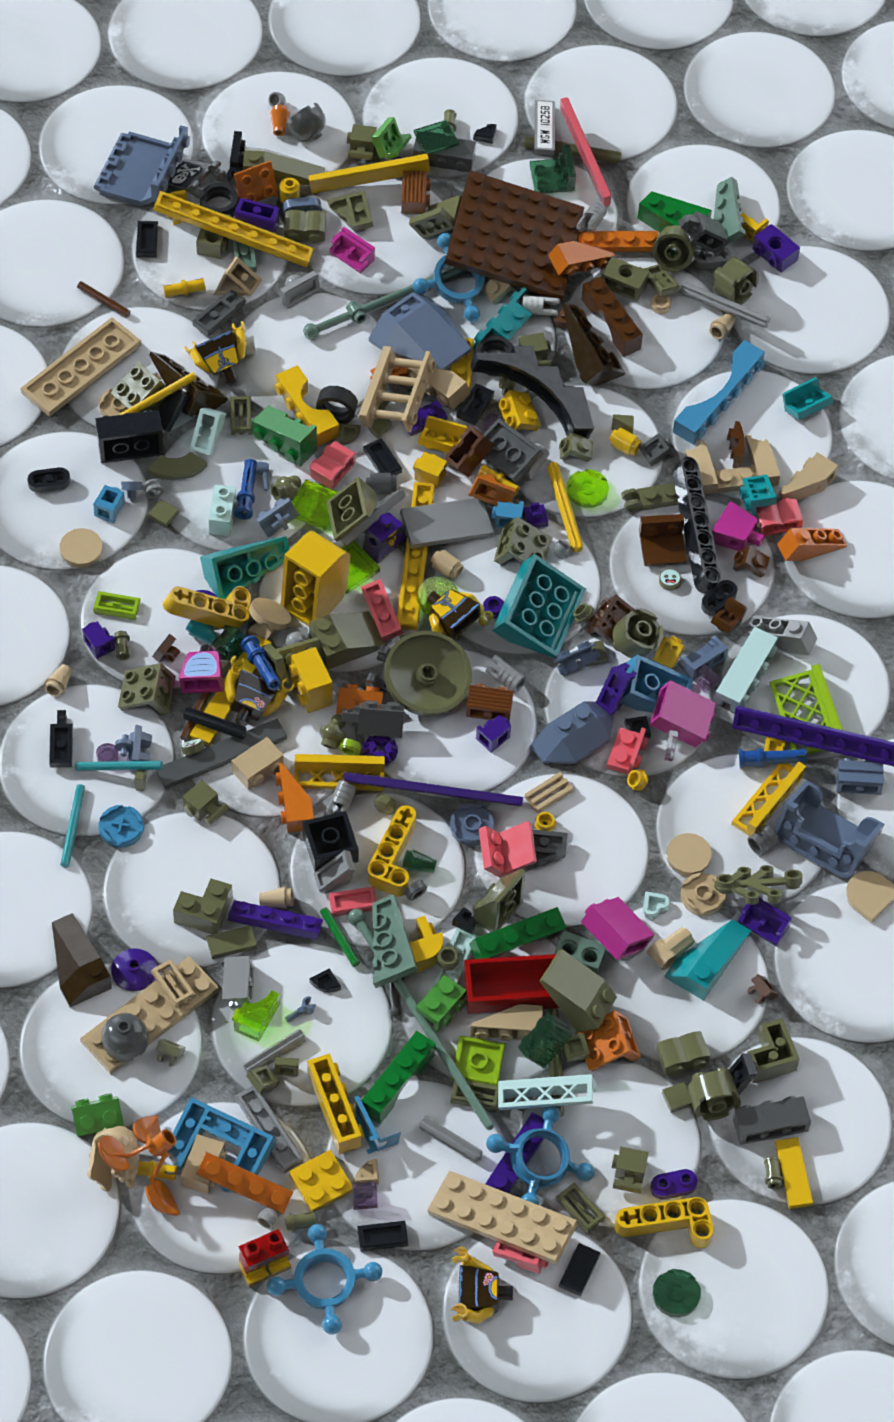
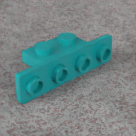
(509, 321)

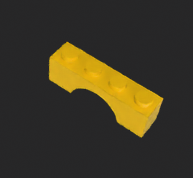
(293, 387)

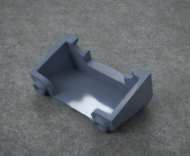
(824, 834)

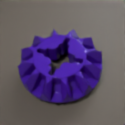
(390, 748)

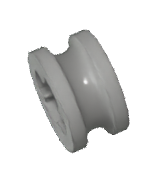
(152, 488)

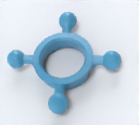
(421, 285)
(496, 1143)
(317, 1234)

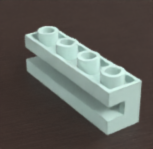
(746, 669)

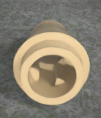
(721, 327)
(58, 681)
(277, 898)

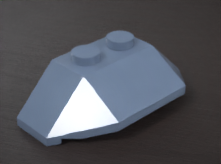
(574, 734)

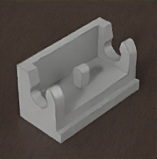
(238, 981)

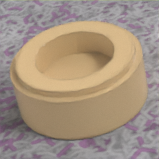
(660, 304)

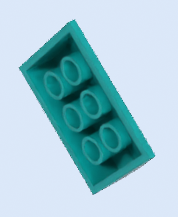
(539, 607)

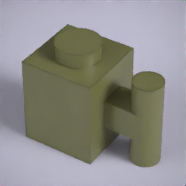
(361, 142)
(541, 347)
(203, 801)
(631, 1167)

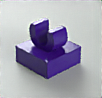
(535, 515)

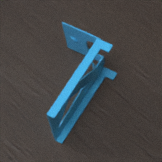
(391, 1140)

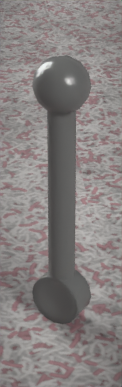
(394, 1010)

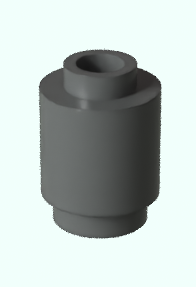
(382, 482)

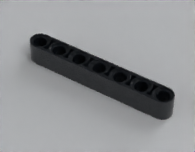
(696, 525)

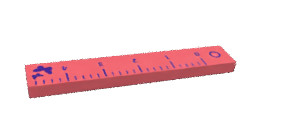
(585, 151)

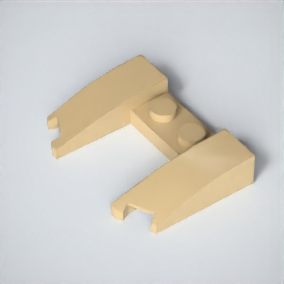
(729, 480)

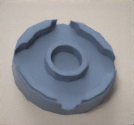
(468, 820)

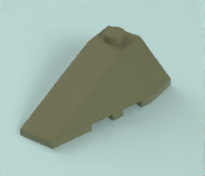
(283, 165)

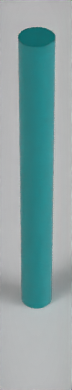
(119, 765)
(72, 826)

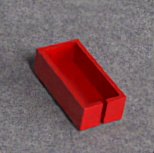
(506, 982)

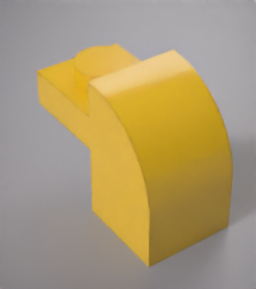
(428, 945)

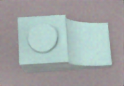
(207, 430)

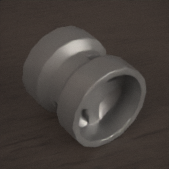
(764, 839)

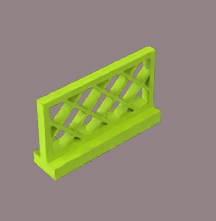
(821, 694)

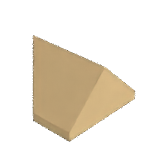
(238, 278)

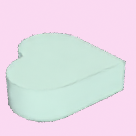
(654, 905)

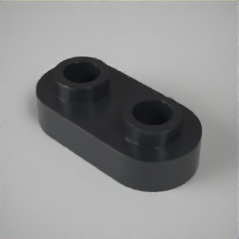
(49, 479)
(717, 598)

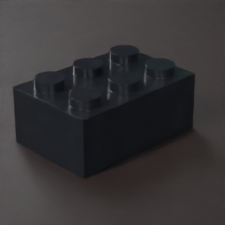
(129, 436)

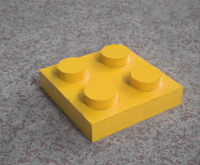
(321, 1181)

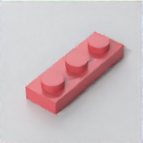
(381, 610)

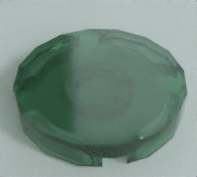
(676, 1293)

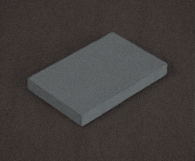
(512, 451)

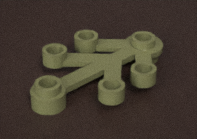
(758, 882)

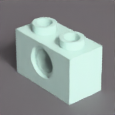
(222, 510)

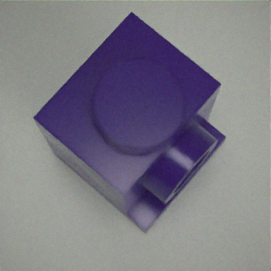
(98, 639)
(494, 733)

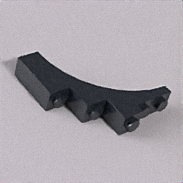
(544, 381)

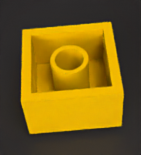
(311, 680)

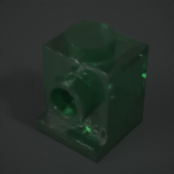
(229, 643)

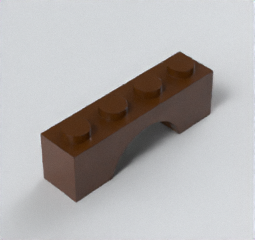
(623, 330)

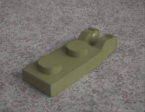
(650, 497)

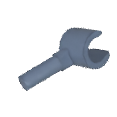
(263, 468)
(303, 1009)

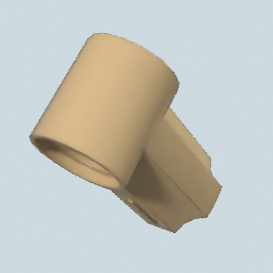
(666, 951)

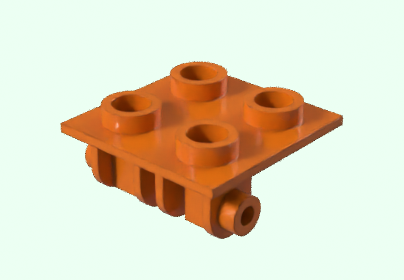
(256, 182)

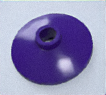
(133, 978)

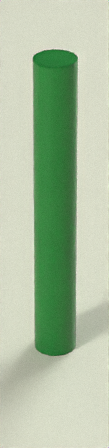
(339, 936)

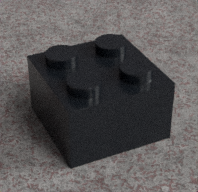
(329, 837)

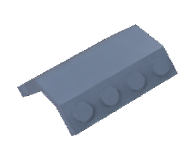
(140, 167)

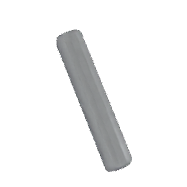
(276, 1050)
(450, 1139)

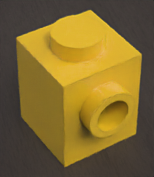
(430, 469)

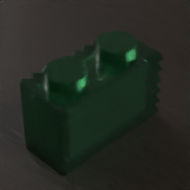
(545, 1040)

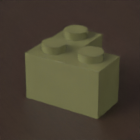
(204, 912)
(777, 1051)

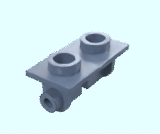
(584, 653)

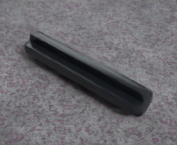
(215, 723)

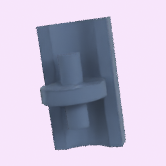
(277, 517)
(133, 743)

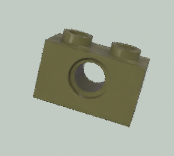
(625, 278)

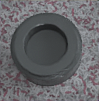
(415, 890)

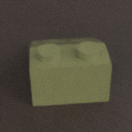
(351, 507)
(345, 637)
(500, 901)
(578, 992)

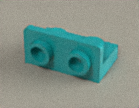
(757, 493)

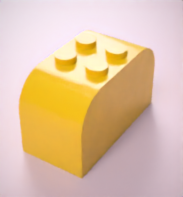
(314, 577)

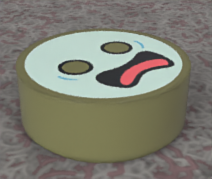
(669, 579)
(192, 747)

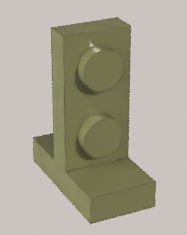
(281, 657)

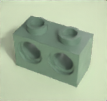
(582, 950)

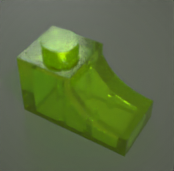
(255, 1017)

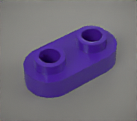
(675, 1185)

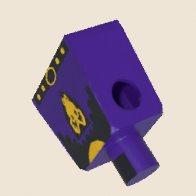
(383, 537)

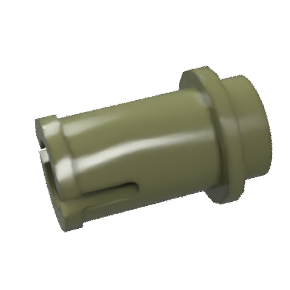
(450, 116)
(121, 643)
(773, 1177)
(300, 1221)

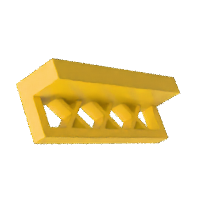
(337, 765)
(773, 801)

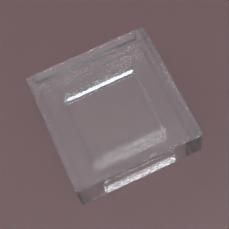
(671, 745)

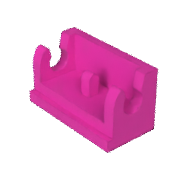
(352, 250)

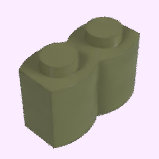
(305, 225)
(683, 1053)

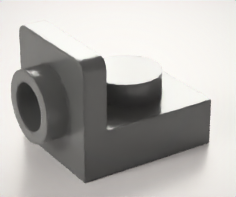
(657, 448)

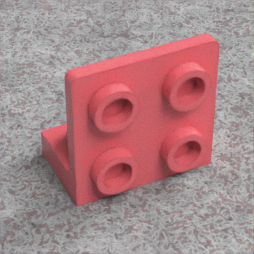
(508, 849)

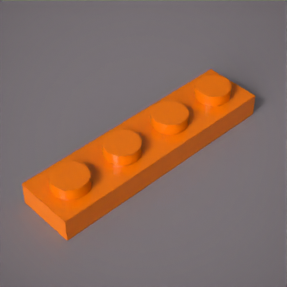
(619, 240)
(244, 1182)

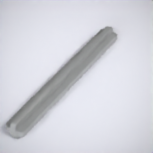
(725, 305)

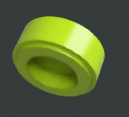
(350, 747)

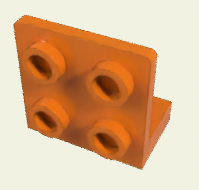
(611, 1041)

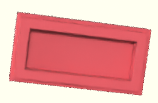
(346, 901)

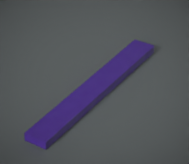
(814, 735)
(433, 789)

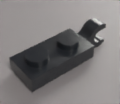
(236, 158)
(61, 742)

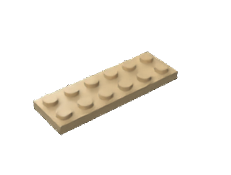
(80, 366)
(155, 1010)
(502, 1217)

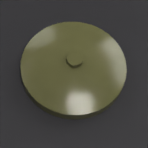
(427, 673)

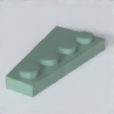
(728, 209)
(391, 943)

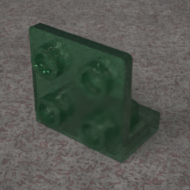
(554, 174)

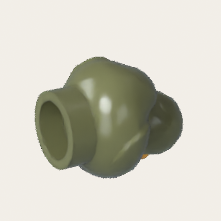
(286, 487)
(333, 732)

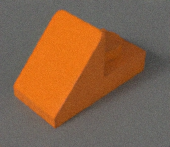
(491, 491)

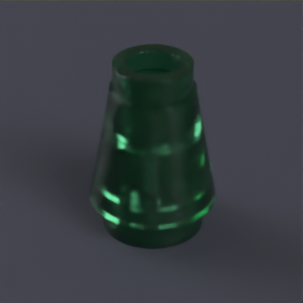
(418, 862)

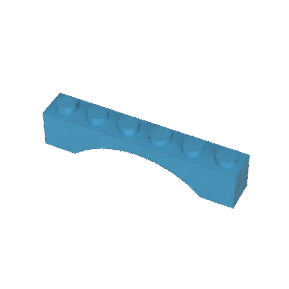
(695, 419)

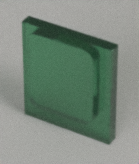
(436, 137)

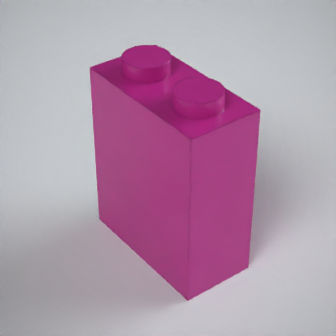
(683, 712)
(617, 928)

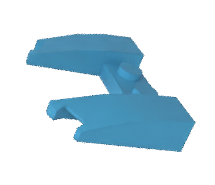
(201, 1117)

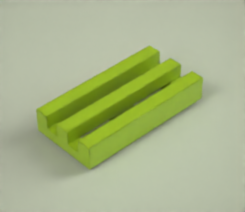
(116, 608)

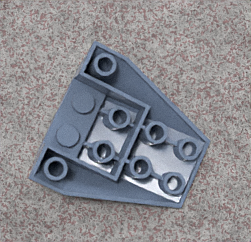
(420, 326)

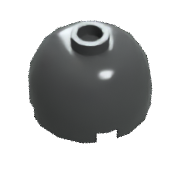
(307, 123)
(124, 1037)

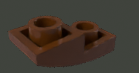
(737, 444)

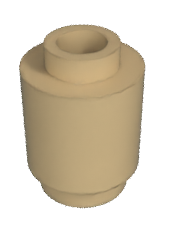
(447, 564)

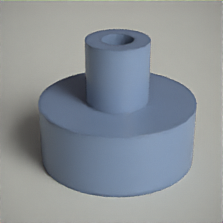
(131, 487)

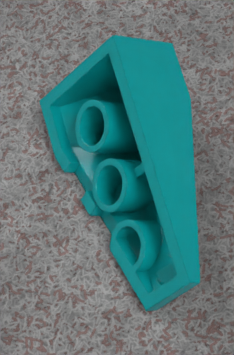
(242, 564)
(706, 961)

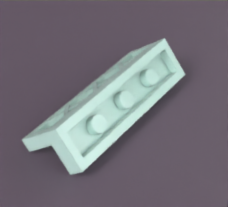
(544, 1088)

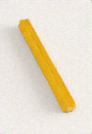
(565, 507)

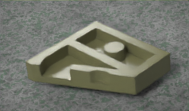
(352, 210)

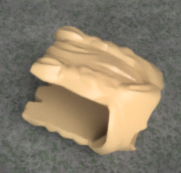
(101, 1171)

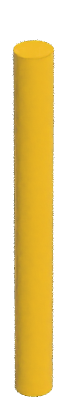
(161, 394)

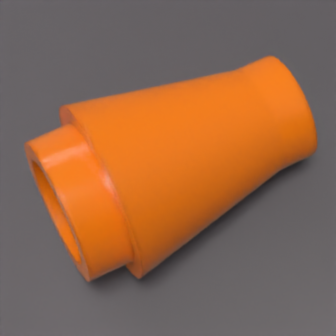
(279, 117)

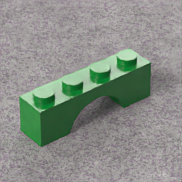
(518, 934)
(408, 1062)

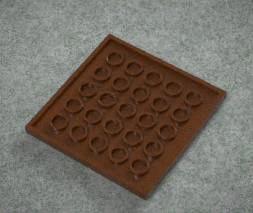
(510, 232)

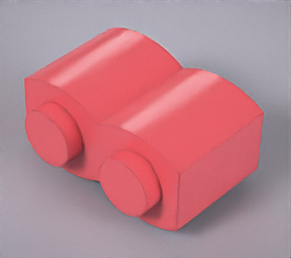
(332, 465)
(779, 517)

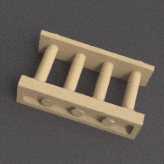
(382, 377)

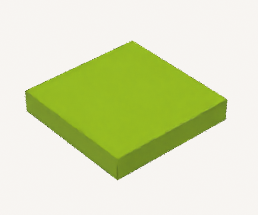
(479, 1060)

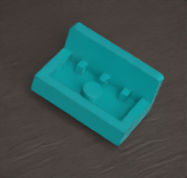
(806, 399)

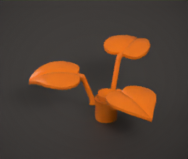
(158, 1143)

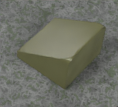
(623, 421)

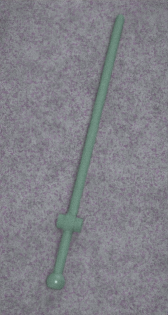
(357, 311)
(357, 918)

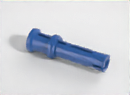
(246, 496)
(257, 657)
(760, 757)

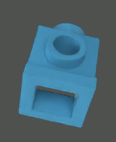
(108, 503)
(506, 512)

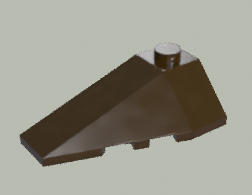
(591, 358)
(200, 394)
(78, 963)

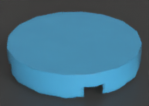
(121, 826)

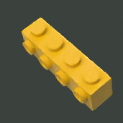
(334, 1103)

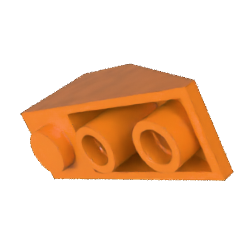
(576, 257)
(807, 543)
(294, 799)

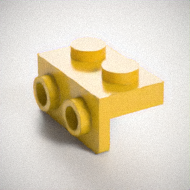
(519, 411)
(440, 434)

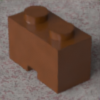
(469, 451)

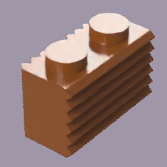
(414, 192)
(489, 702)

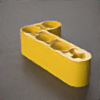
(209, 609)
(395, 848)
(663, 1222)

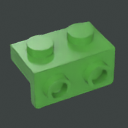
(389, 140)
(442, 1002)
(97, 1115)

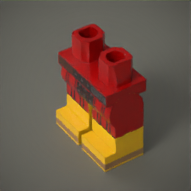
(263, 1252)

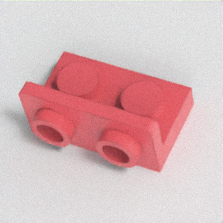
(626, 750)

